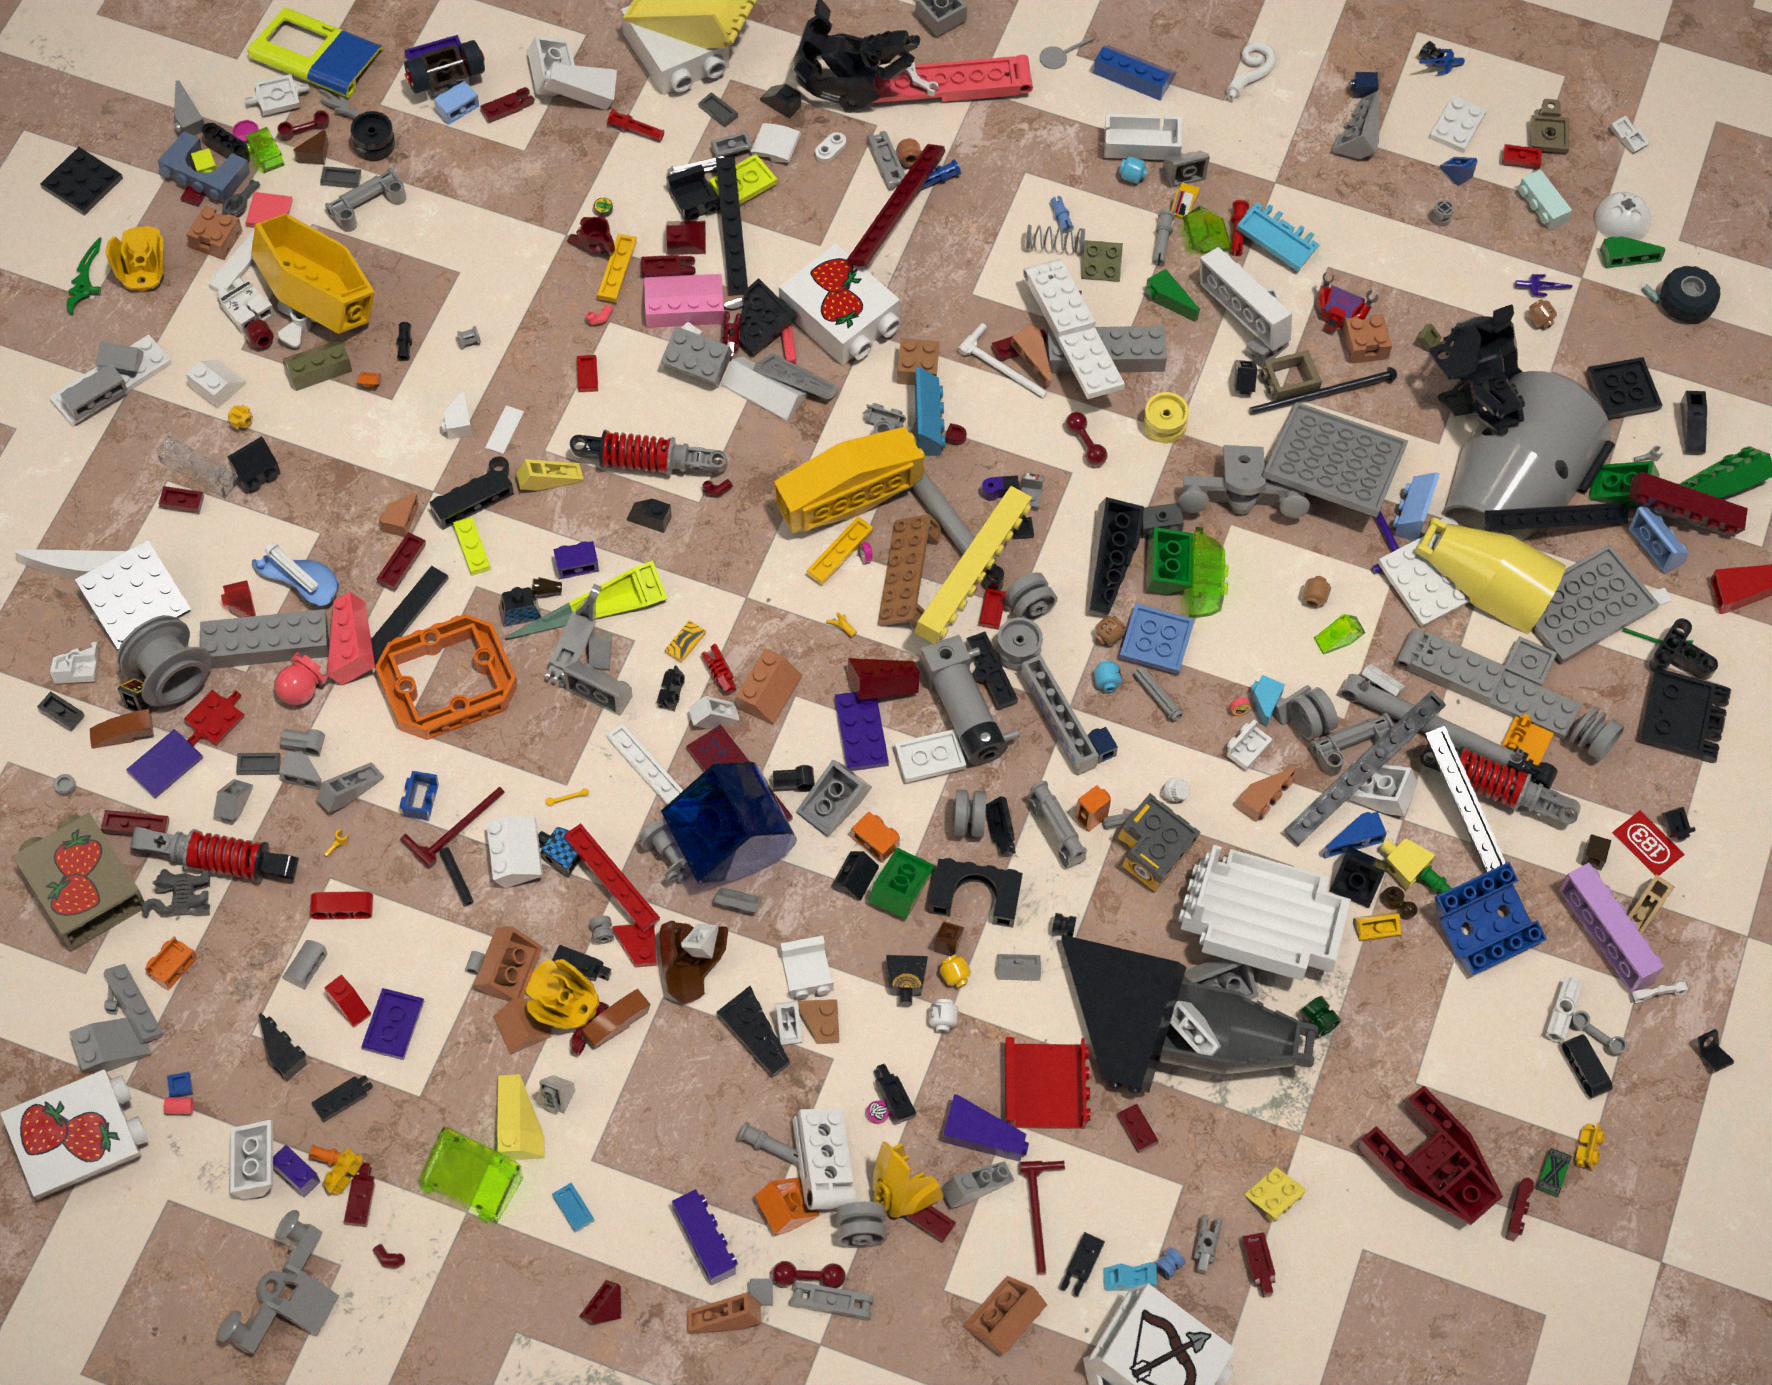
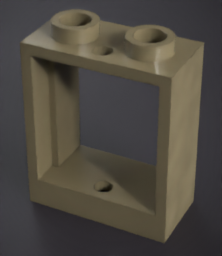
(1307, 366)

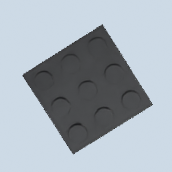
(81, 181)
(1624, 387)

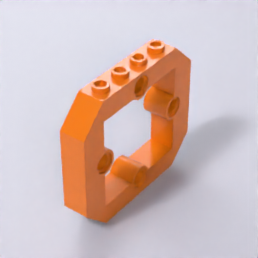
(448, 718)

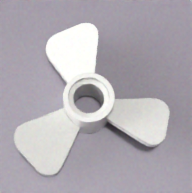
(292, 332)

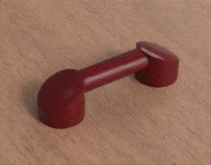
(320, 121)
(577, 1043)

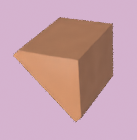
(519, 1026)

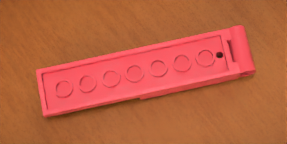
(962, 80)

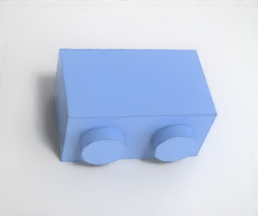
(456, 102)

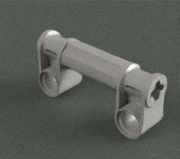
(342, 208)
(1329, 747)
(1045, 803)

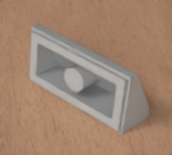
(731, 144)
(1282, 710)
(1018, 967)

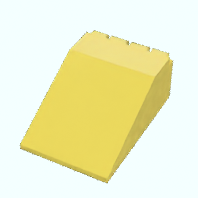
(692, 21)

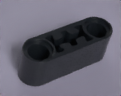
(224, 142)
(1587, 1066)

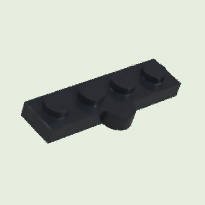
(991, 671)

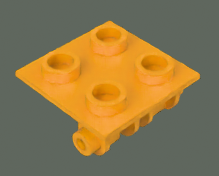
(1528, 737)

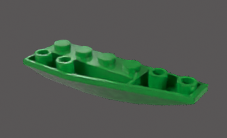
(1732, 473)

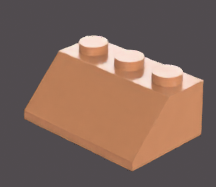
(768, 687)
(508, 964)
(1005, 1314)

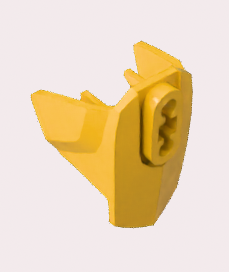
(137, 257)
(560, 994)
(895, 1188)

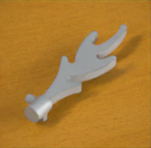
(341, 106)

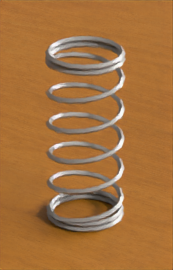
(1029, 238)

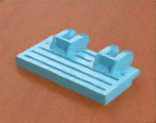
(1277, 237)

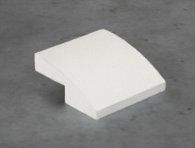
(776, 142)

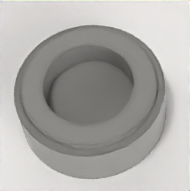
(64, 785)

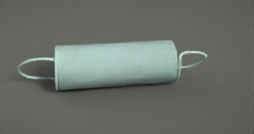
(1651, 293)

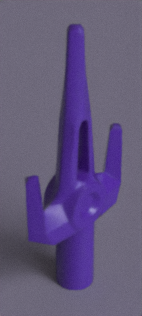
(1535, 284)

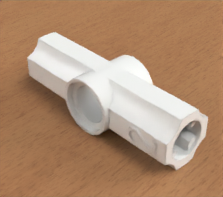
(1560, 1020)

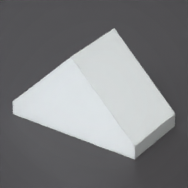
(701, 941)
(788, 1022)

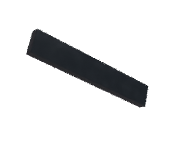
(408, 610)

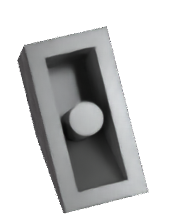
(299, 770)
(232, 799)

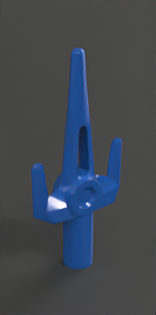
(1447, 61)

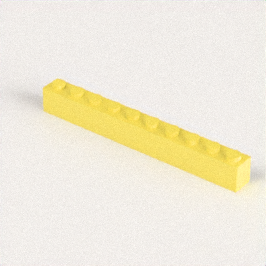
(973, 565)

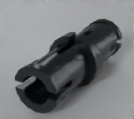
(404, 341)

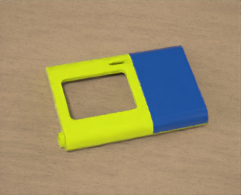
(332, 65)

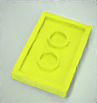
(752, 178)

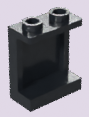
(692, 193)

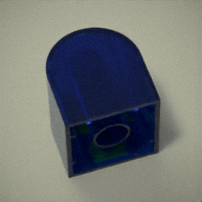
(729, 823)

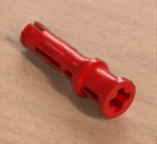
(627, 123)
(1240, 210)

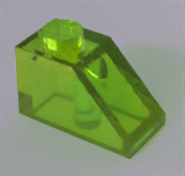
(1339, 634)

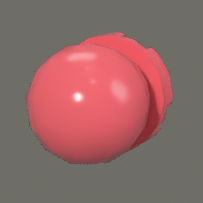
(298, 681)

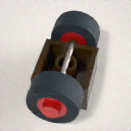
(444, 68)

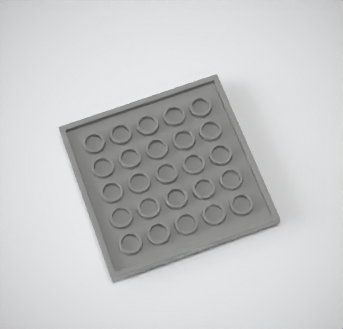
(1335, 459)

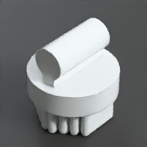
(1176, 790)

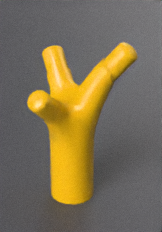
(842, 623)

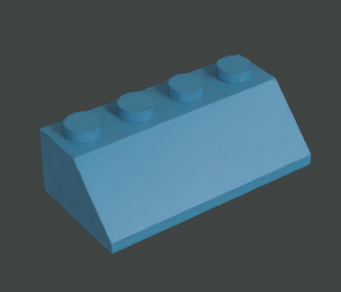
(928, 413)

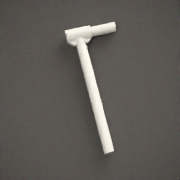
(969, 346)

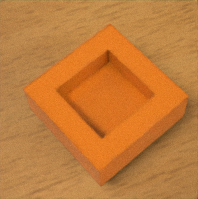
(369, 379)

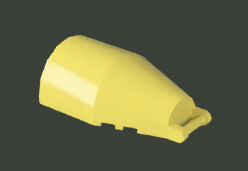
(1494, 571)

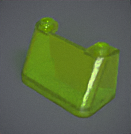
(471, 1174)

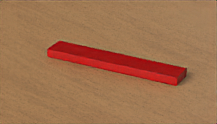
(611, 877)

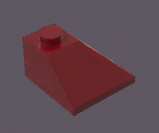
(686, 237)

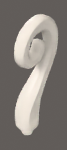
(1239, 82)

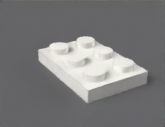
(1458, 124)
(930, 756)

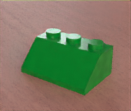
(1169, 561)

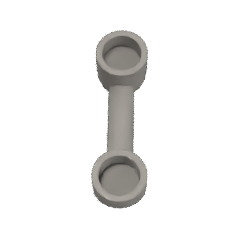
(1581, 1021)

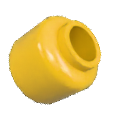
(955, 971)

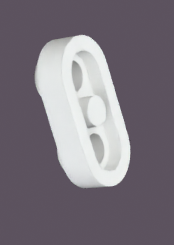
(832, 147)

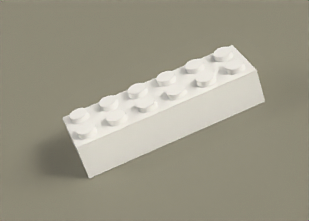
(1245, 298)

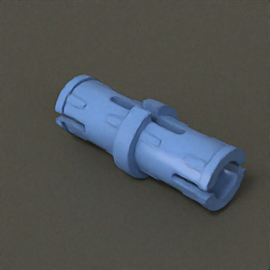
(1061, 214)

